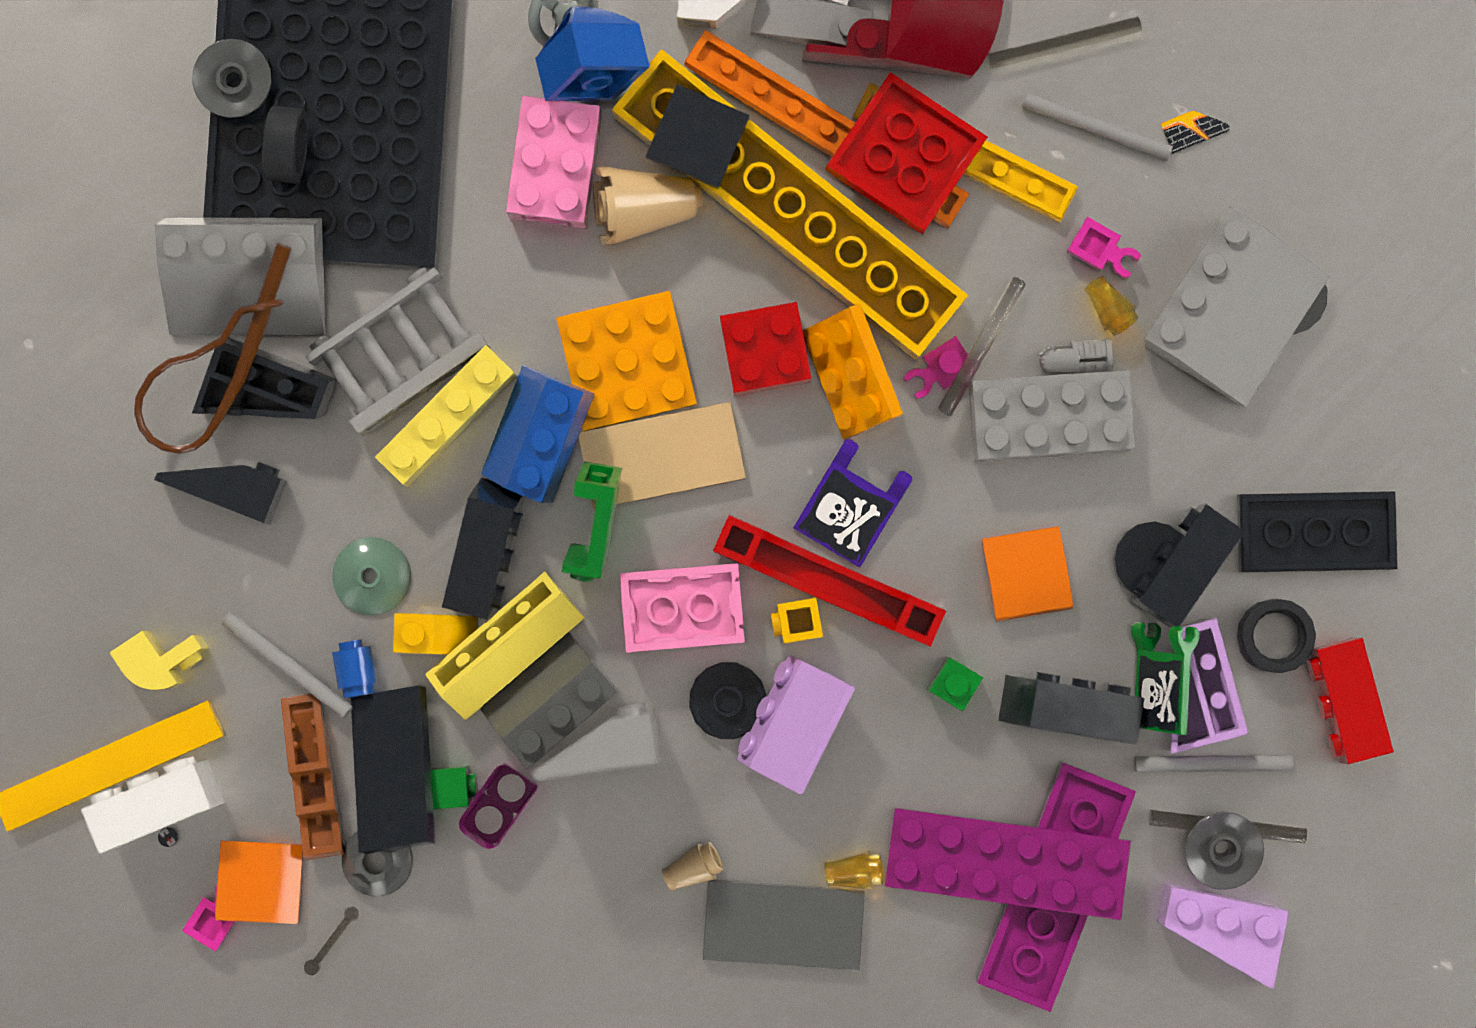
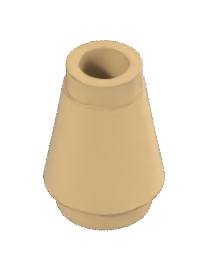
(693, 867)

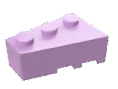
(1230, 928)

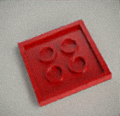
(906, 153)

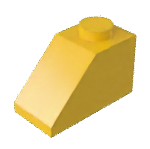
(431, 632)

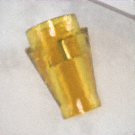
(1112, 308)
(857, 871)

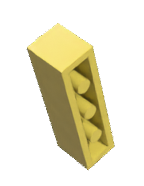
(446, 416)
(504, 646)

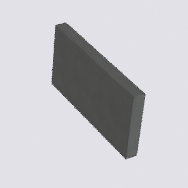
(783, 924)

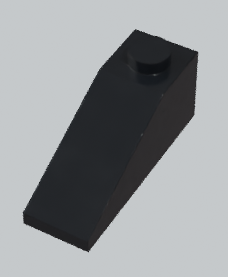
(236, 488)

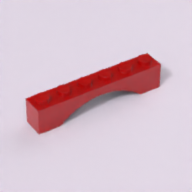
(829, 581)

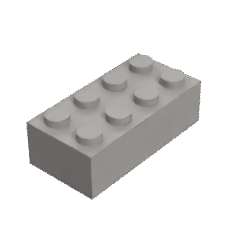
(1051, 415)

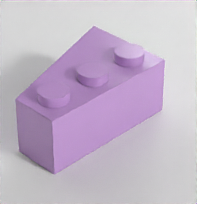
(1213, 697)

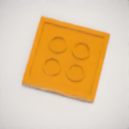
(628, 358)

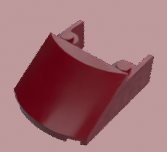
(920, 38)

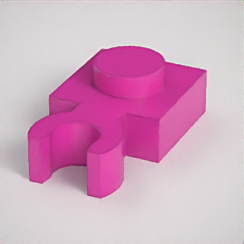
(1097, 245)
(942, 366)
(204, 927)

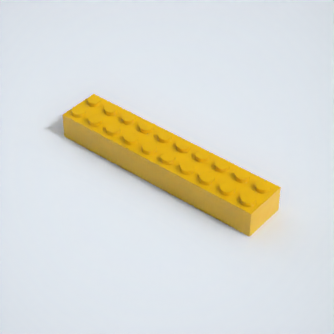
(809, 220)

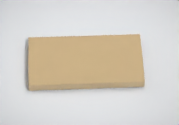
(668, 452)

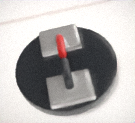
(167, 837)

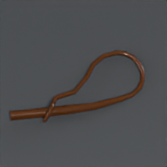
(251, 344)

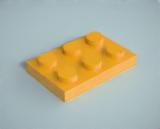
(852, 372)

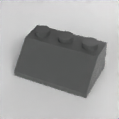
(548, 700)

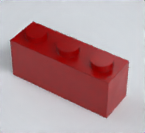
(1350, 701)

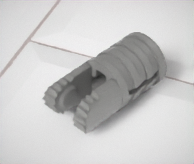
(1078, 357)

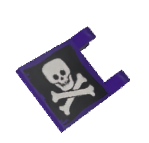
(848, 510)

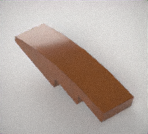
(312, 776)

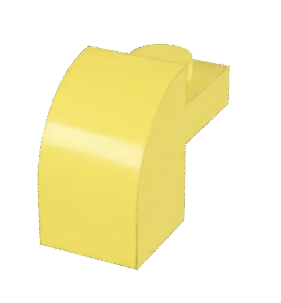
(150, 667)

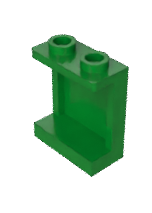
(601, 484)

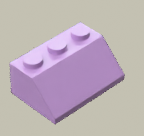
(794, 723)

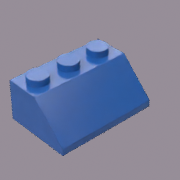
(537, 435)

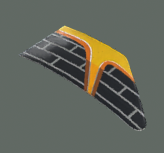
(1191, 129)

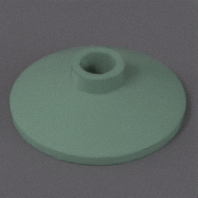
(391, 580)

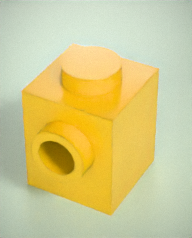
(797, 621)

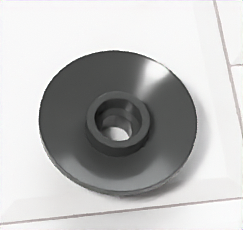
(218, 64)
(1234, 865)

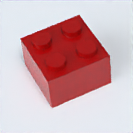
(765, 349)

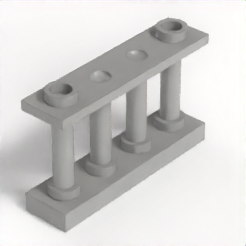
(400, 389)

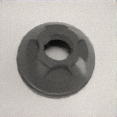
(393, 877)

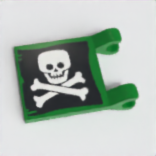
(1164, 677)

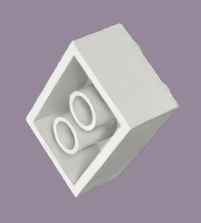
(151, 803)

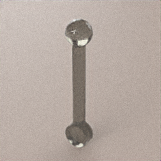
(313, 966)

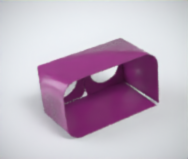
(492, 798)

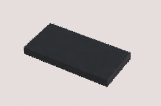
(1317, 531)
(392, 770)

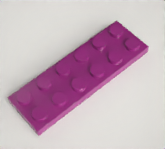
(1008, 863)
(1037, 944)

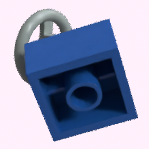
(590, 52)

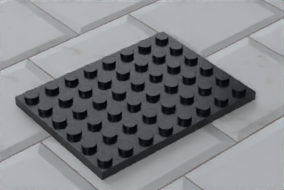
(375, 117)

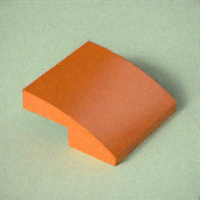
(1027, 573)
(259, 882)

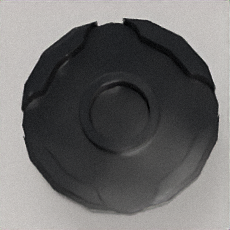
(1138, 551)
(726, 700)

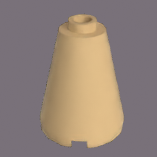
(641, 202)

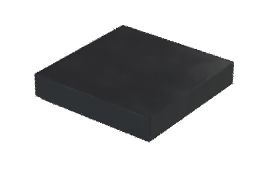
(697, 136)

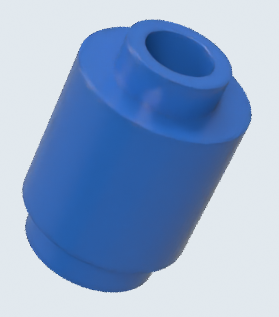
(354, 668)

